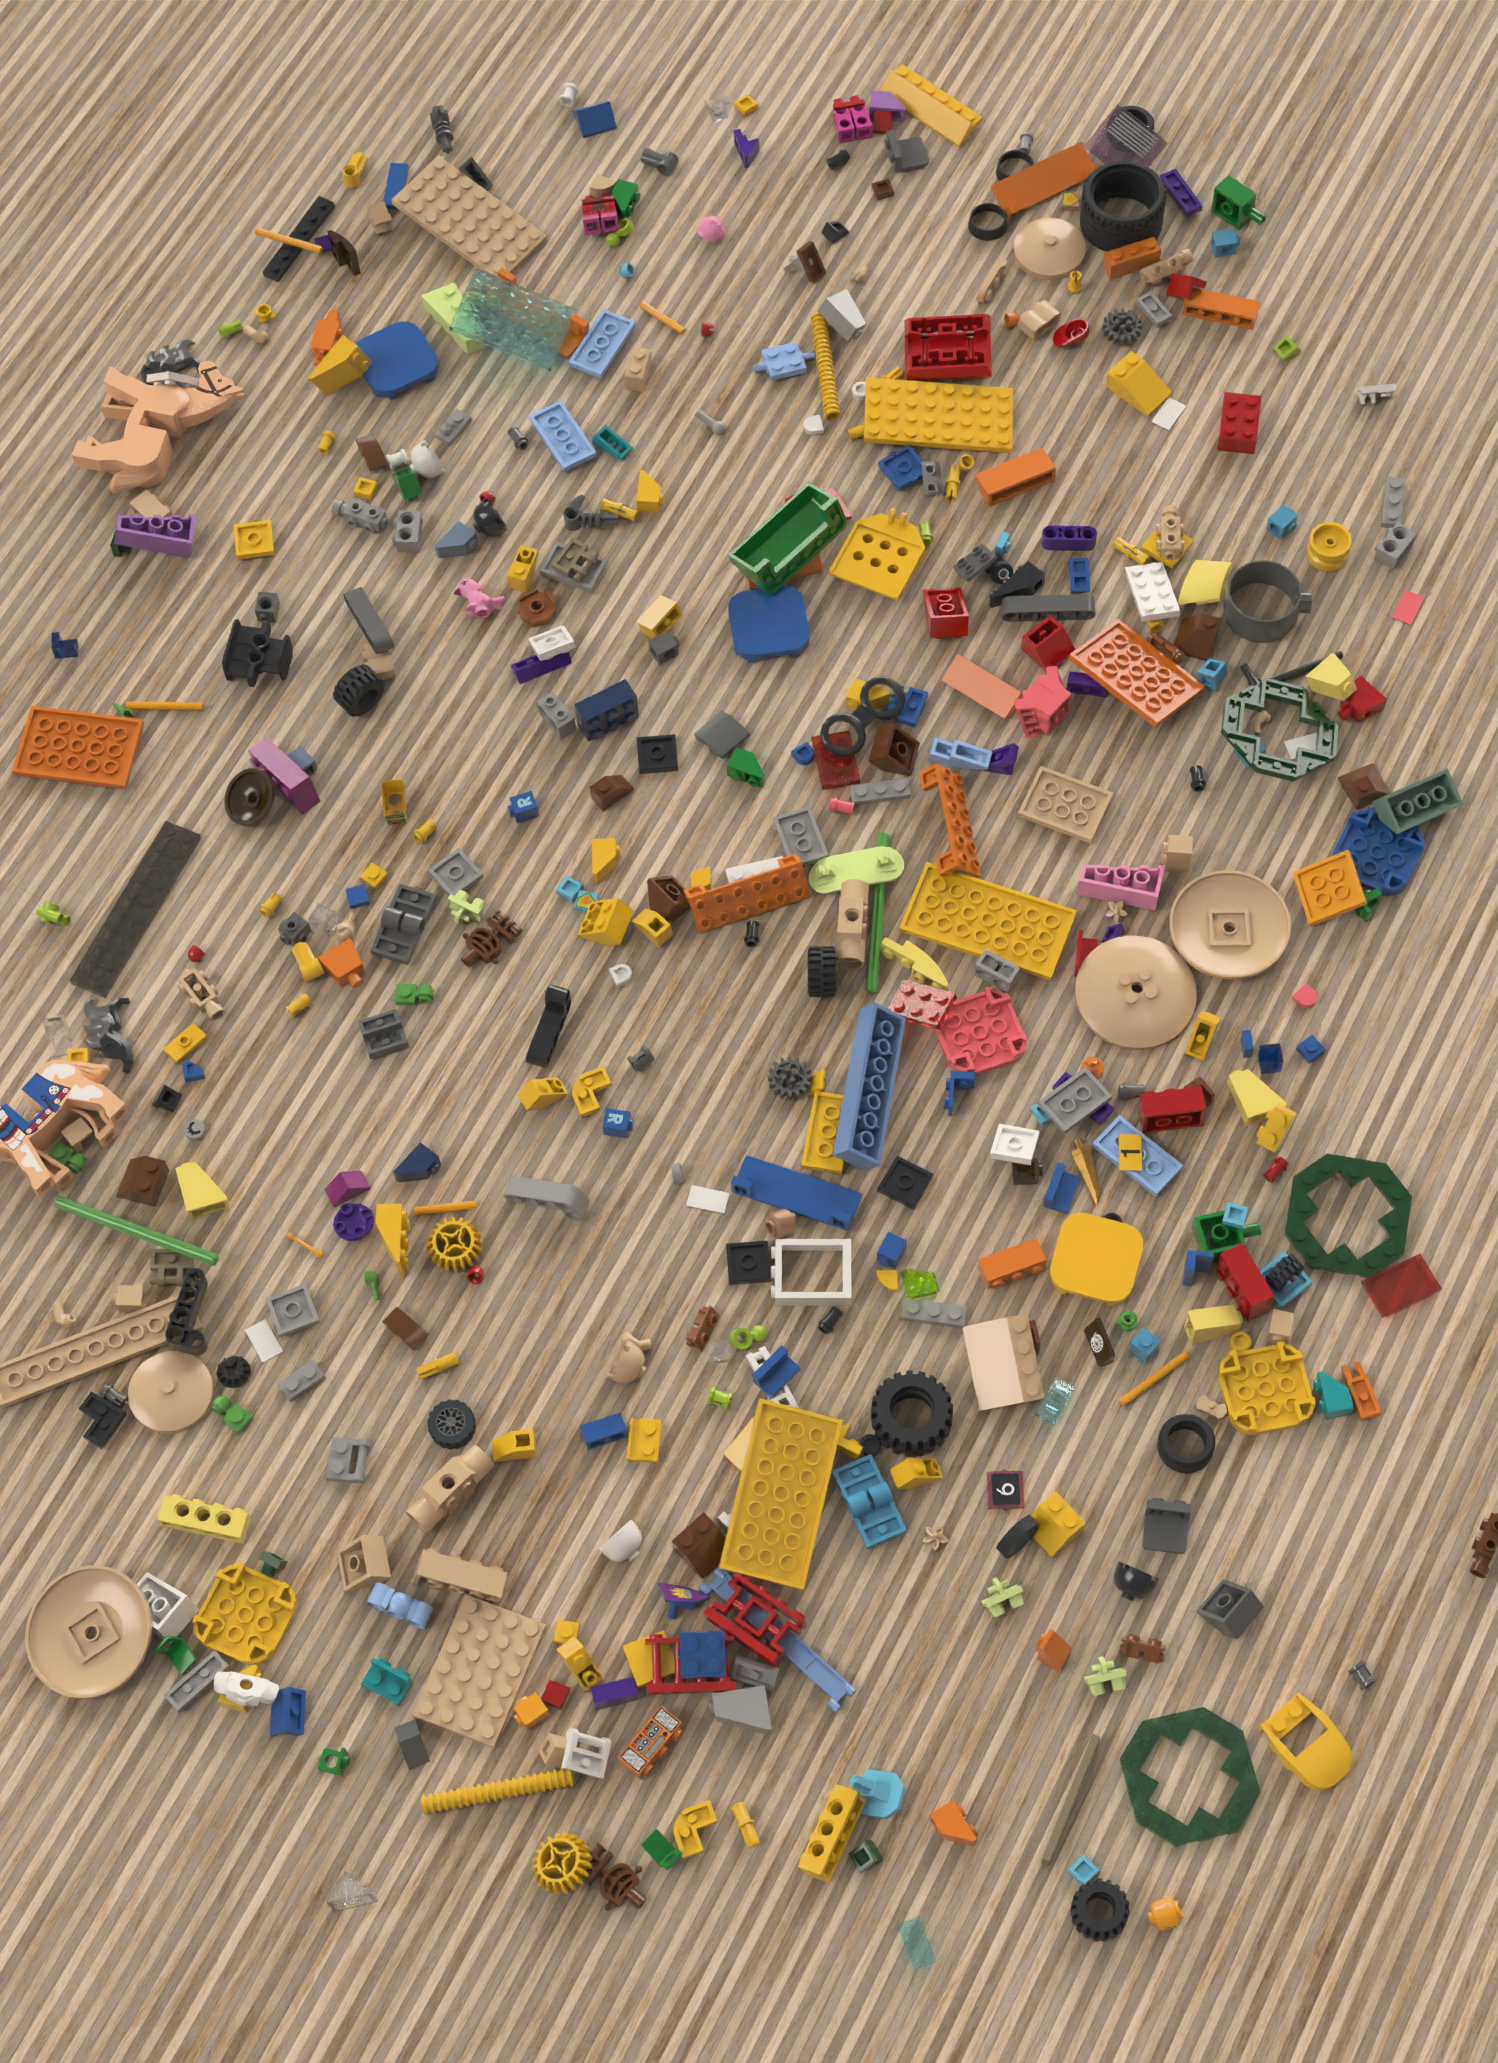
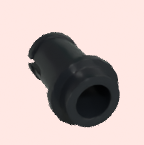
(841, 157)
(1198, 783)
(751, 938)
(827, 1324)

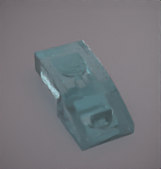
(1055, 1401)
(916, 1943)

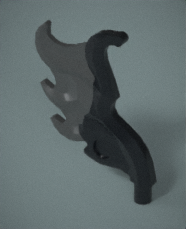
(169, 360)
(105, 1032)

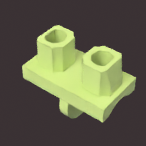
(463, 910)
(1013, 1595)
(1096, 1681)

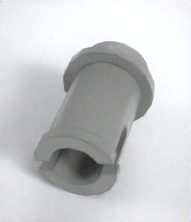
(1026, 139)

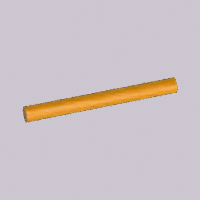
(288, 240)
(164, 706)
(1154, 1378)

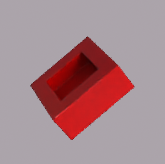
(555, 1694)

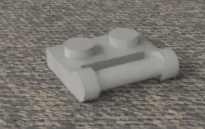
(341, 1459)

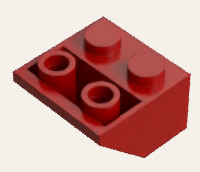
(1047, 643)

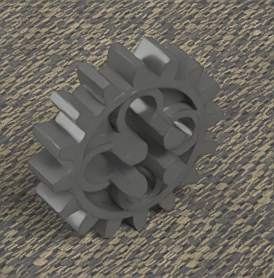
(1117, 321)
(779, 1083)

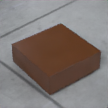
(882, 189)

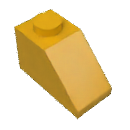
(649, 494)
(877, 696)
(604, 857)
(1202, 1035)

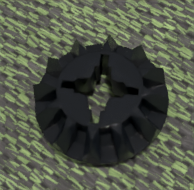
(236, 1379)

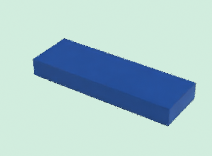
(395, 183)

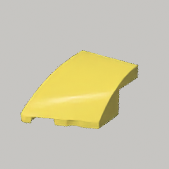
(1204, 582)

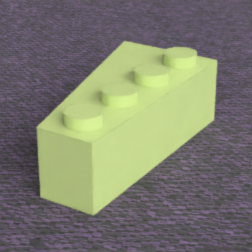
(442, 306)

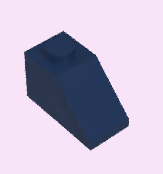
(418, 1165)

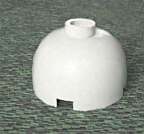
(425, 461)
(623, 1543)

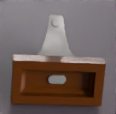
(807, 260)

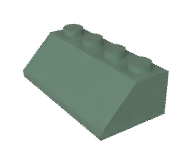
(1418, 802)

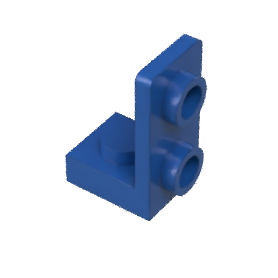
(958, 1079)

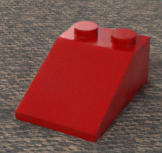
(946, 612)

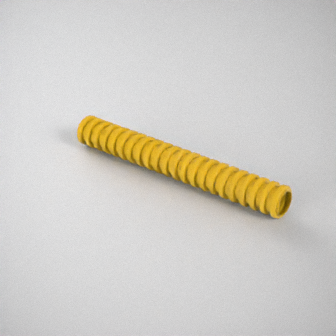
(825, 367)
(497, 1790)

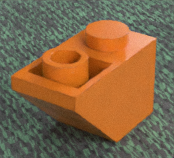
(1053, 1650)
(952, 1826)

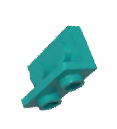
(387, 1682)

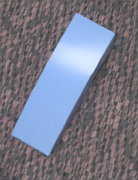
(959, 755)

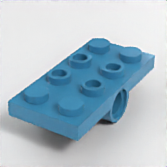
(869, 1501)

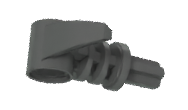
(441, 125)
(584, 518)

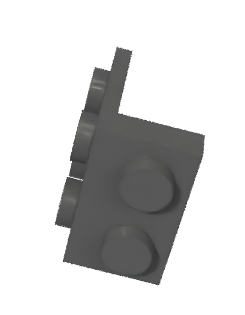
(905, 153)
(1166, 1525)

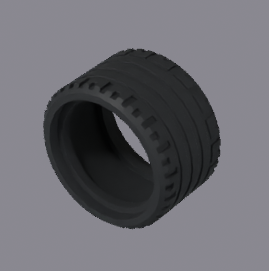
(1124, 180)

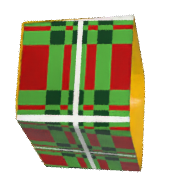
(394, 787)

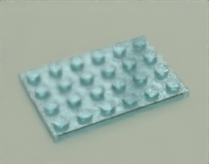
(513, 319)

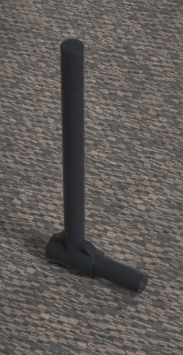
(1288, 675)

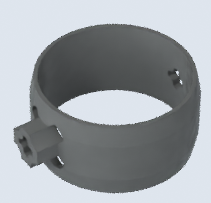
(1267, 573)

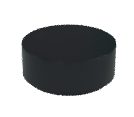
(870, 1445)

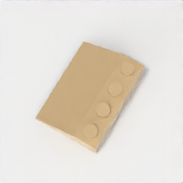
(1003, 1362)

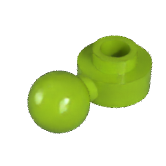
(625, 229)
(757, 1334)

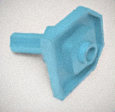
(881, 1790)

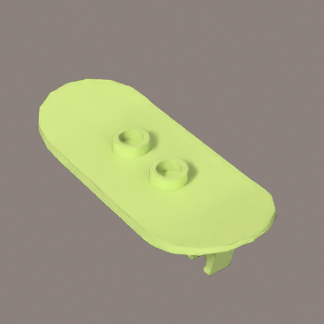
(870, 865)

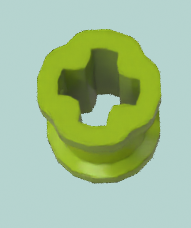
(720, 1398)

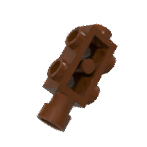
(1485, 1546)

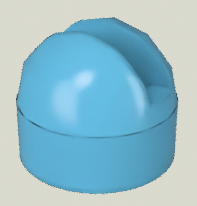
(627, 270)

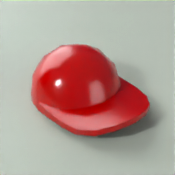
(1071, 332)

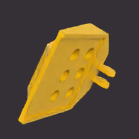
(857, 557)

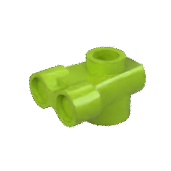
(49, 914)

